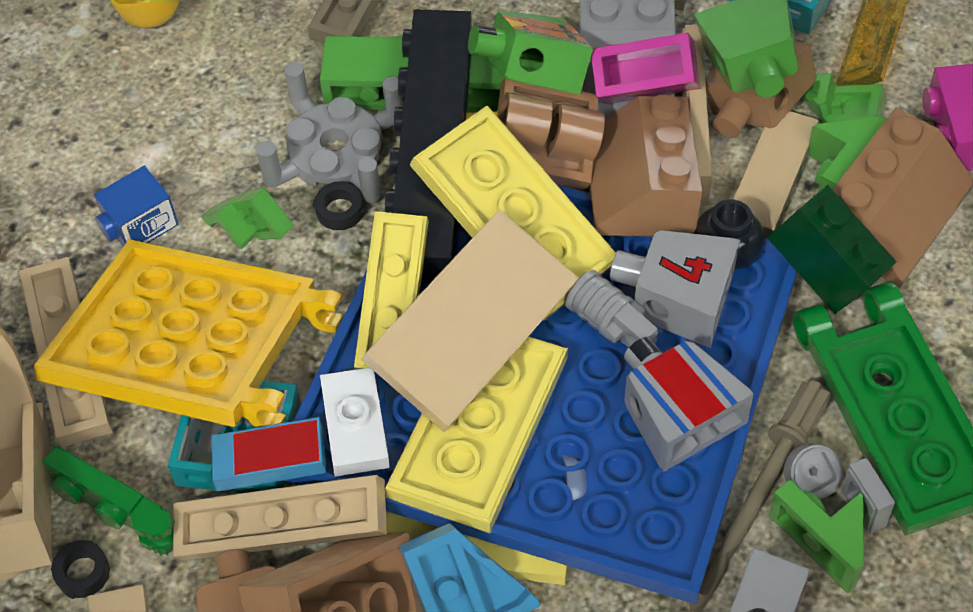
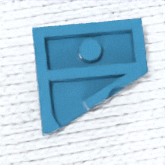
(460, 577)

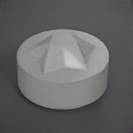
(814, 469)

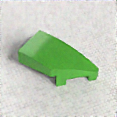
(843, 102)
(249, 216)

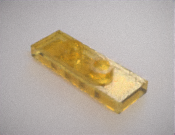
(871, 42)

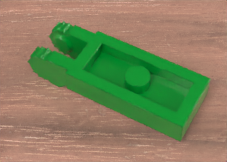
(112, 500)

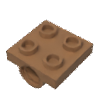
(555, 128)

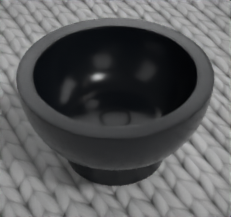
(737, 221)

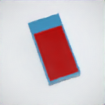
(268, 454)

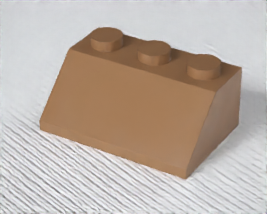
(647, 170)
(905, 188)
(341, 578)

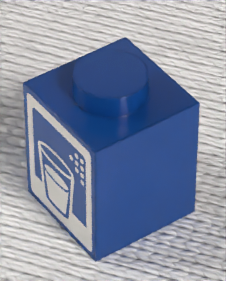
(135, 208)

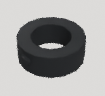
(337, 191)
(71, 553)

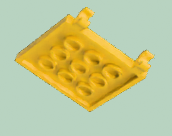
(185, 334)

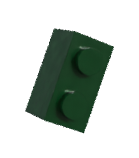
(831, 249)

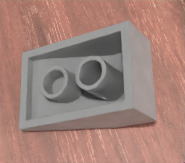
(622, 22)

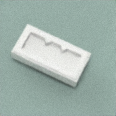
(354, 421)

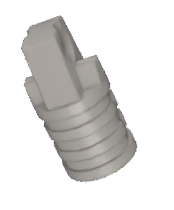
(609, 310)

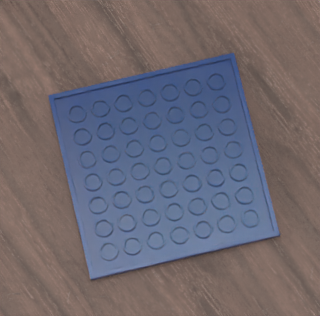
(634, 517)

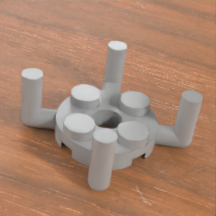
(326, 123)

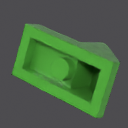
(839, 145)
(831, 542)

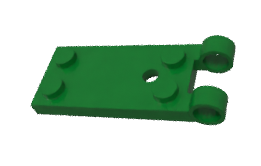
(906, 430)

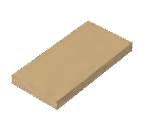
(470, 320)

